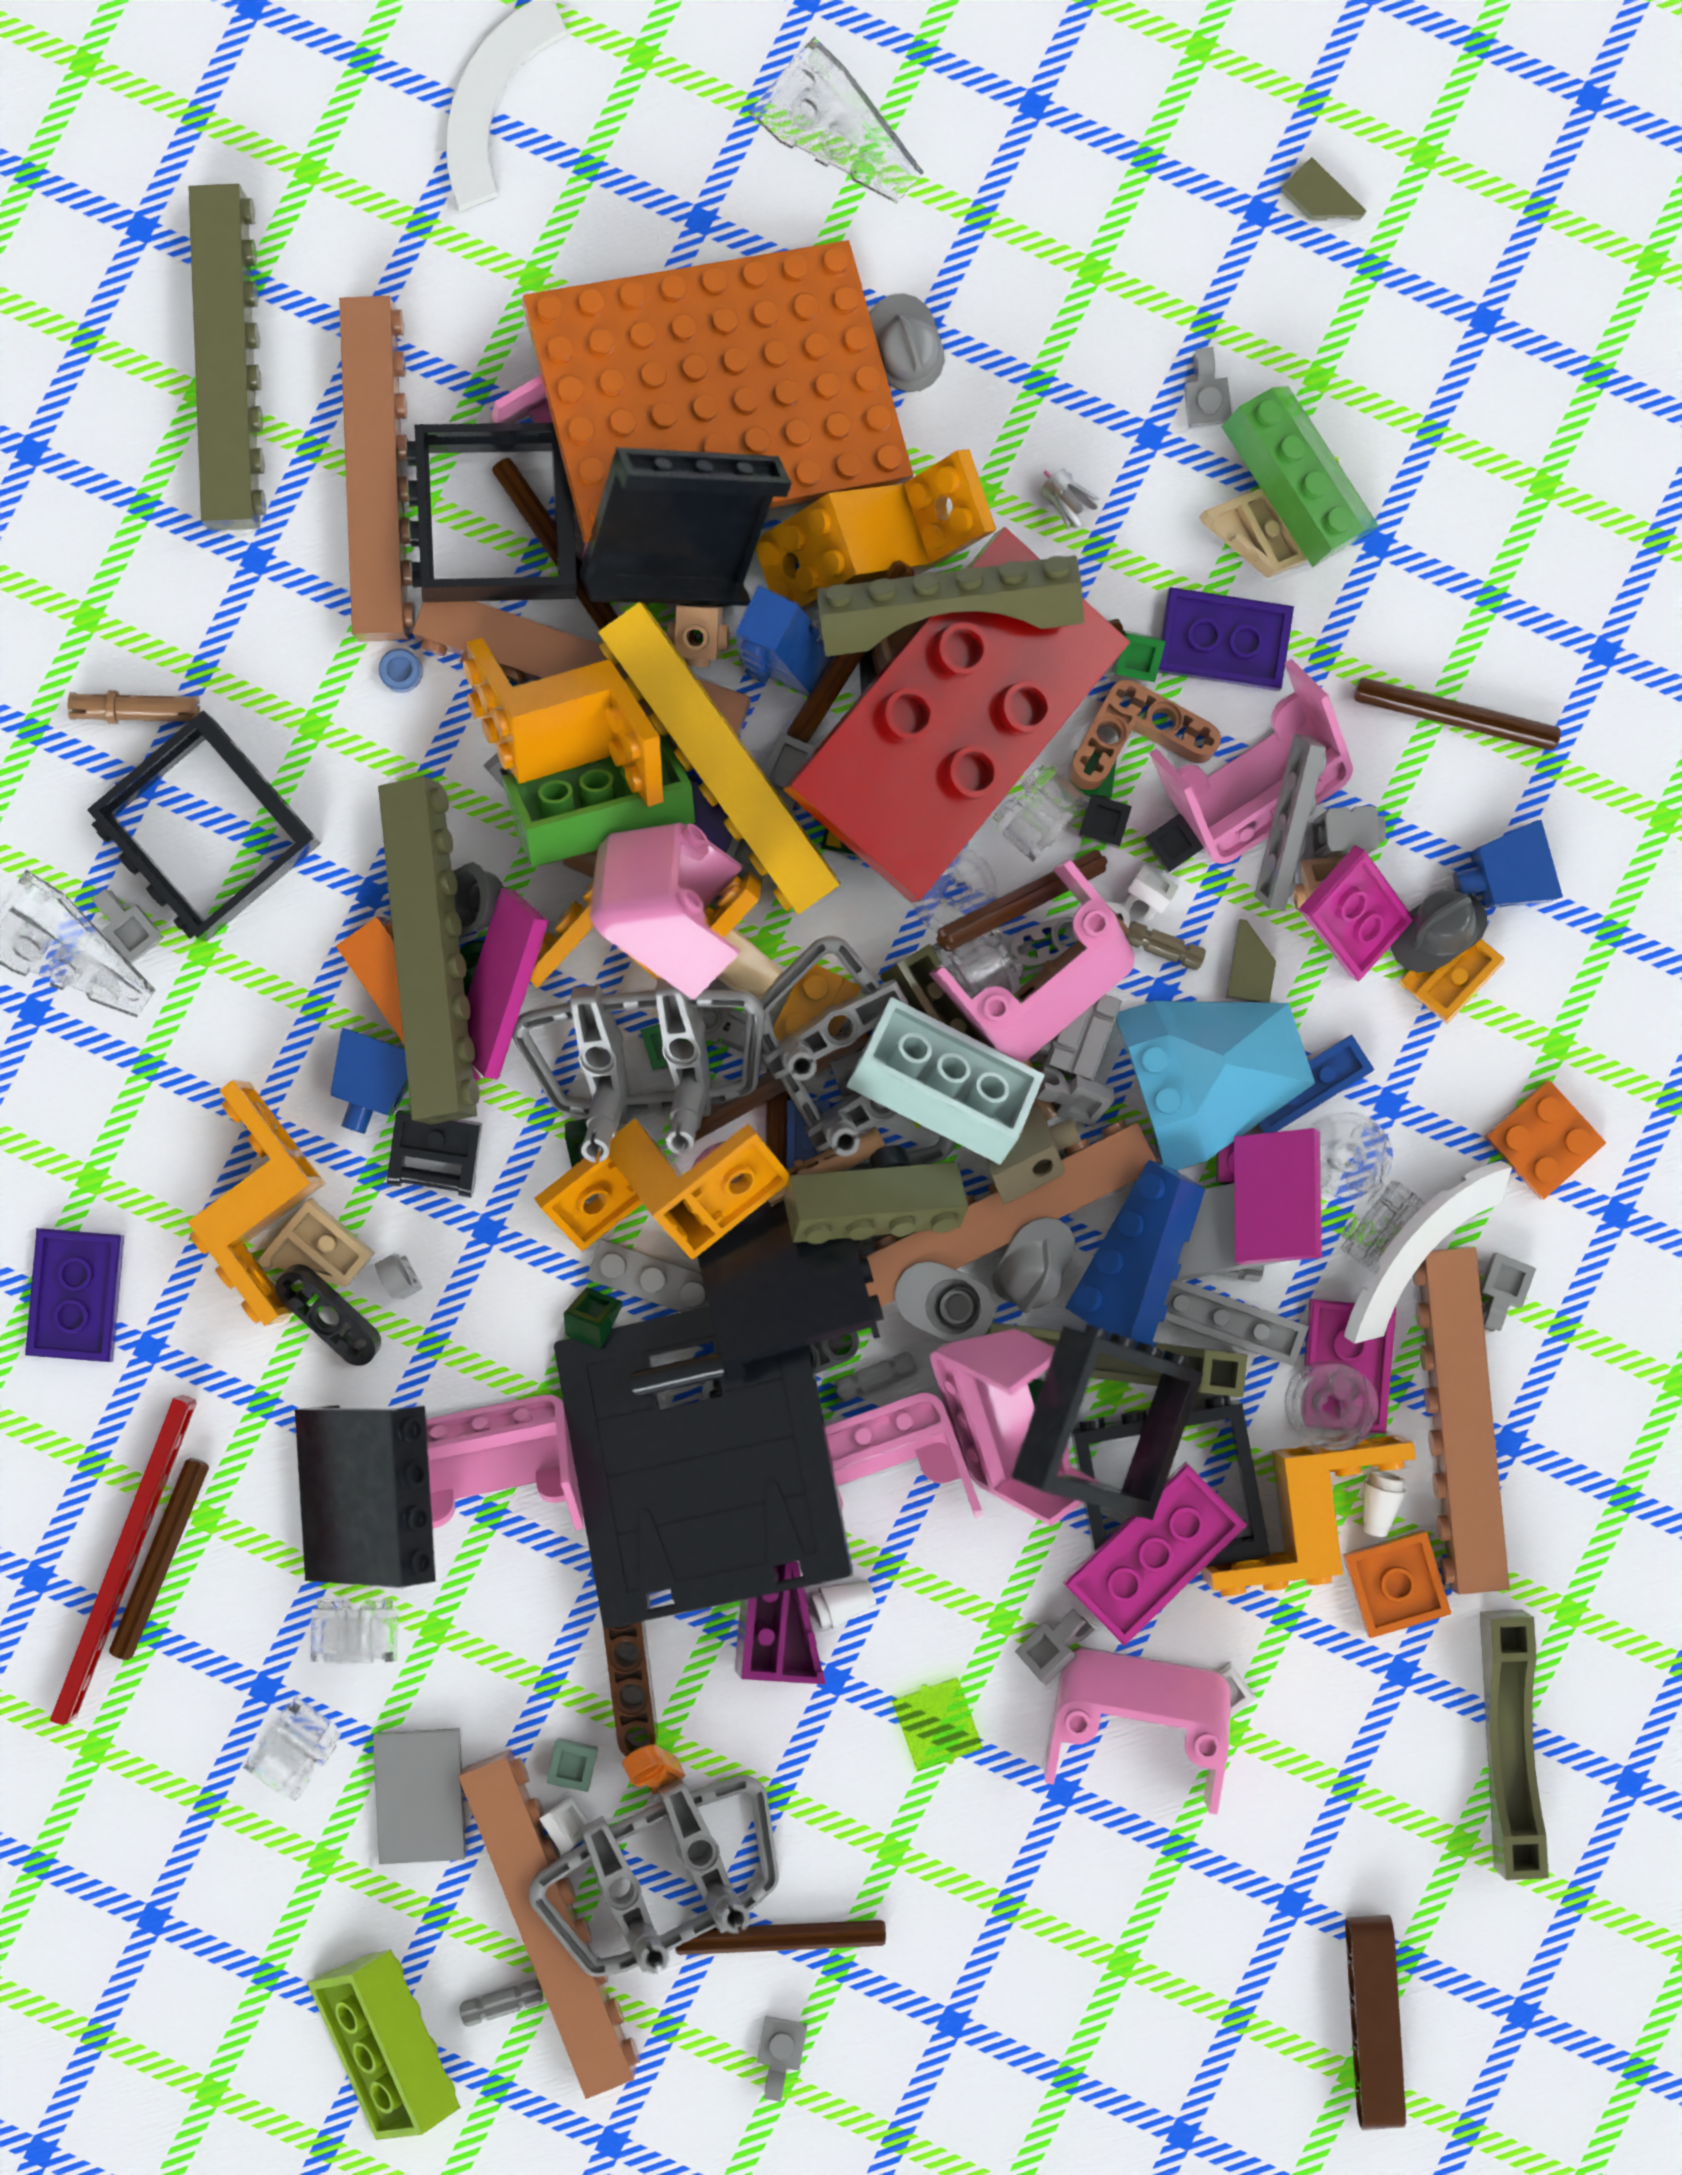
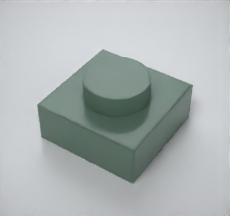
(572, 1765)

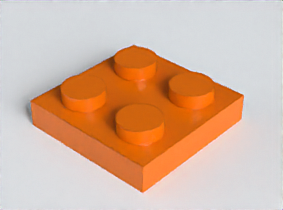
(1545, 1139)
(1397, 1584)

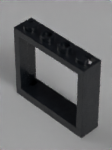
(489, 438)
(136, 858)
(1060, 1405)
(1132, 1424)

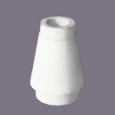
(1382, 1501)
(841, 1603)

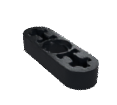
(328, 1297)

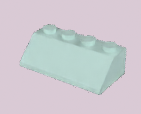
(946, 1081)

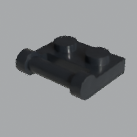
(443, 1142)

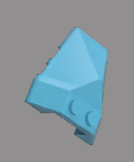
(1212, 1071)

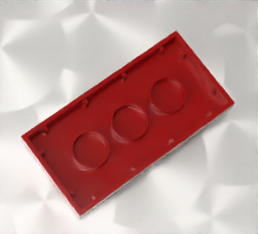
(949, 731)

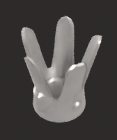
(1066, 495)

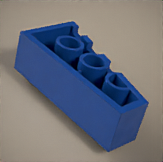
(780, 643)
(1139, 1256)

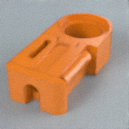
(652, 1767)

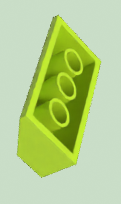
(384, 2046)

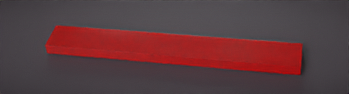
(123, 1560)

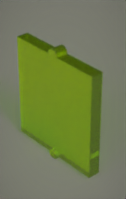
(937, 1724)

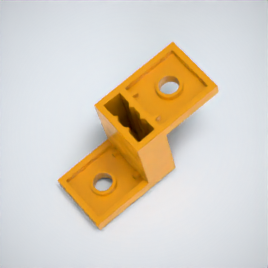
(865, 530)
(564, 722)
(575, 923)
(254, 1204)
(689, 1207)
(1308, 1515)

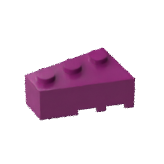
(778, 1636)

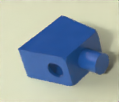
(1512, 870)
(368, 1077)

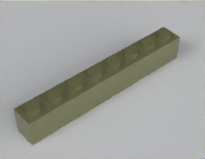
(225, 357)
(428, 951)

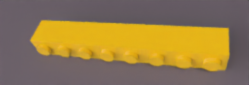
(719, 758)

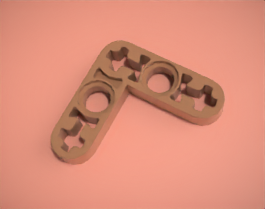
(1127, 719)

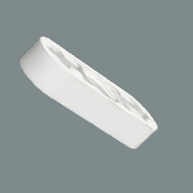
(1036, 934)

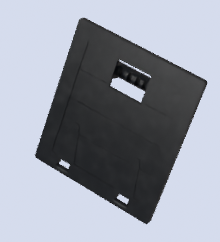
(702, 1489)

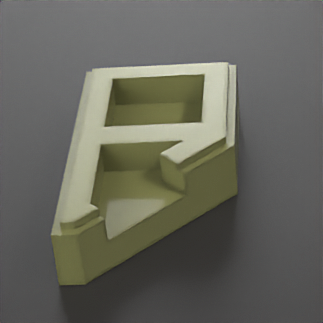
(1320, 194)
(1251, 967)

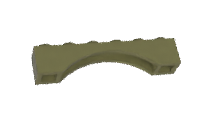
(1034, 591)
(1222, 1370)
(1515, 1804)

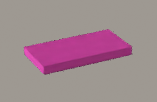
(503, 979)
(1156, 1558)

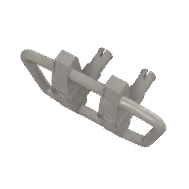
(796, 1054)
(607, 1069)
(708, 1873)

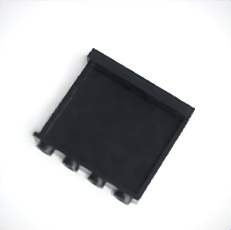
(679, 526)
(783, 1293)
(365, 1495)

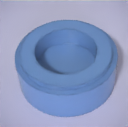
(400, 670)

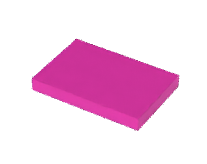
(1356, 913)
(1277, 1196)
(1372, 1357)

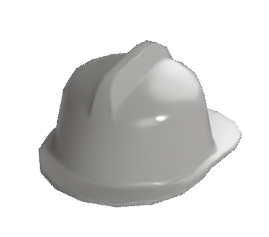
(907, 342)
(1034, 1264)
(944, 1302)

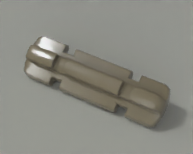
(1165, 946)

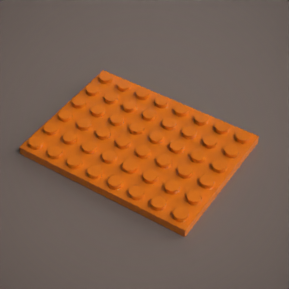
(721, 361)

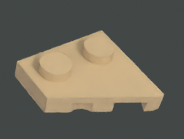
(1255, 533)
(321, 1244)

